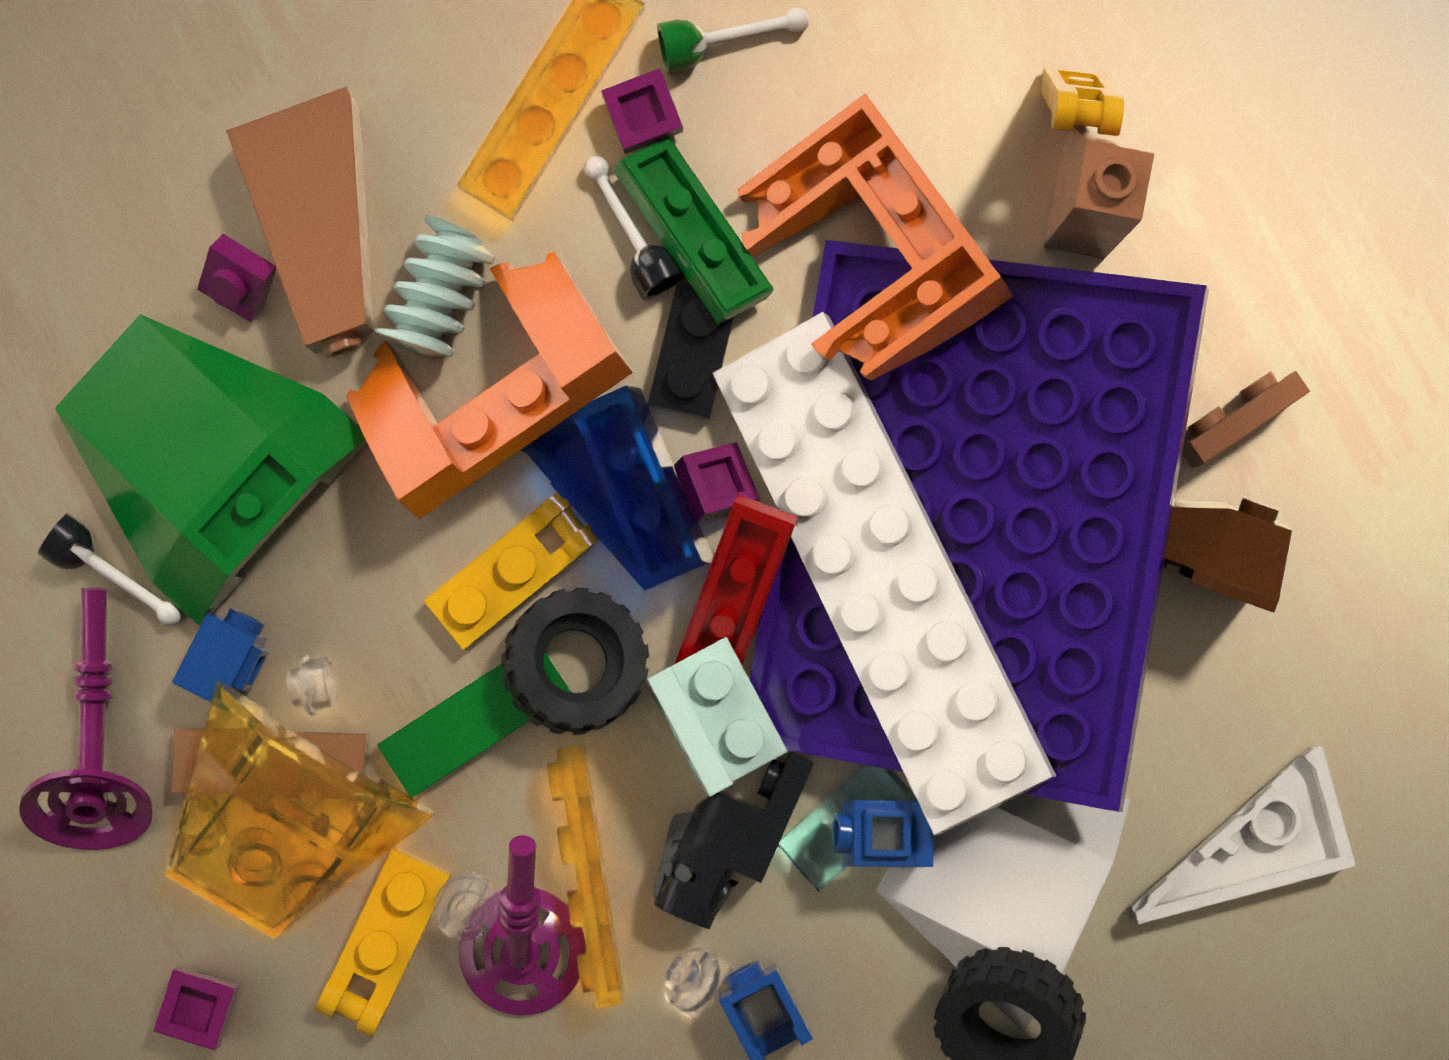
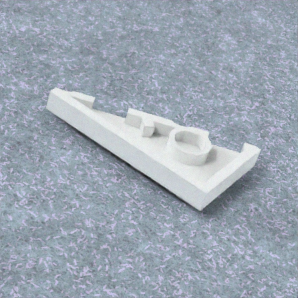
(1273, 840)

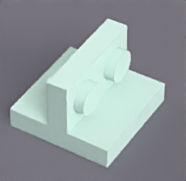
(716, 716)

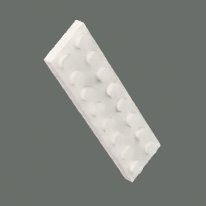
(884, 578)

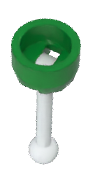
(684, 43)

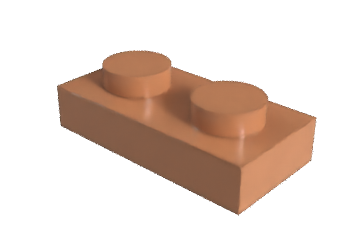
(1263, 400)

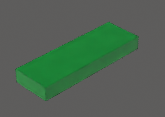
(693, 230)
(457, 730)

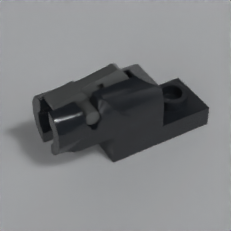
(723, 839)

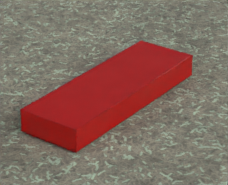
(739, 577)

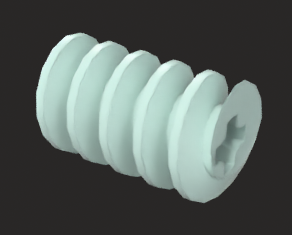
(436, 290)

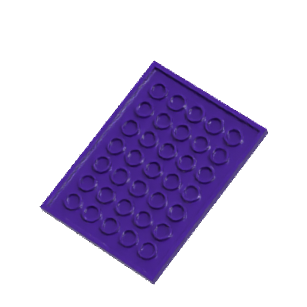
(1052, 484)

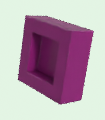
(642, 110)
(236, 277)
(713, 480)
(196, 1008)

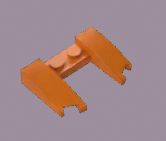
(949, 276)
(437, 460)

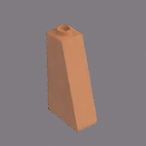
(1097, 192)
(311, 205)

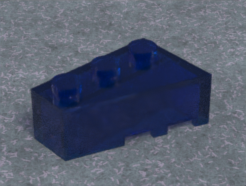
(624, 486)

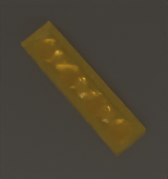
(548, 102)
(589, 903)

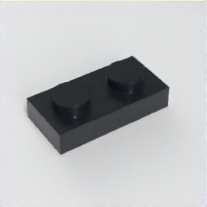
(688, 357)

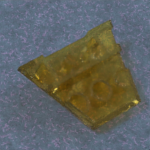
(277, 819)

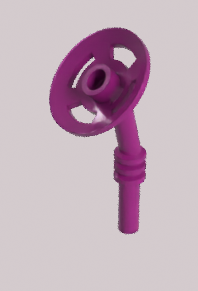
(88, 784)
(523, 937)

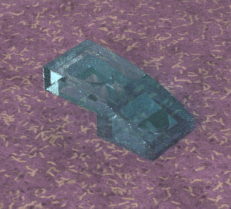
(810, 840)

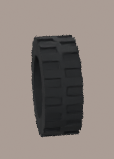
(623, 653)
(1016, 980)

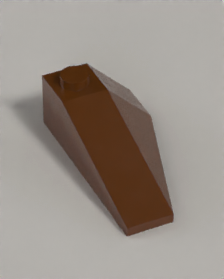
(1230, 549)

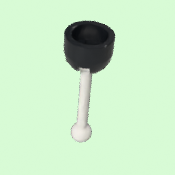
(652, 267)
(73, 545)

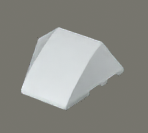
(1012, 881)

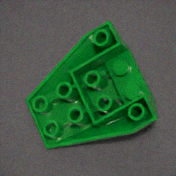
(200, 454)

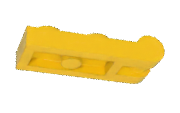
(1082, 100)
(509, 572)
(384, 939)

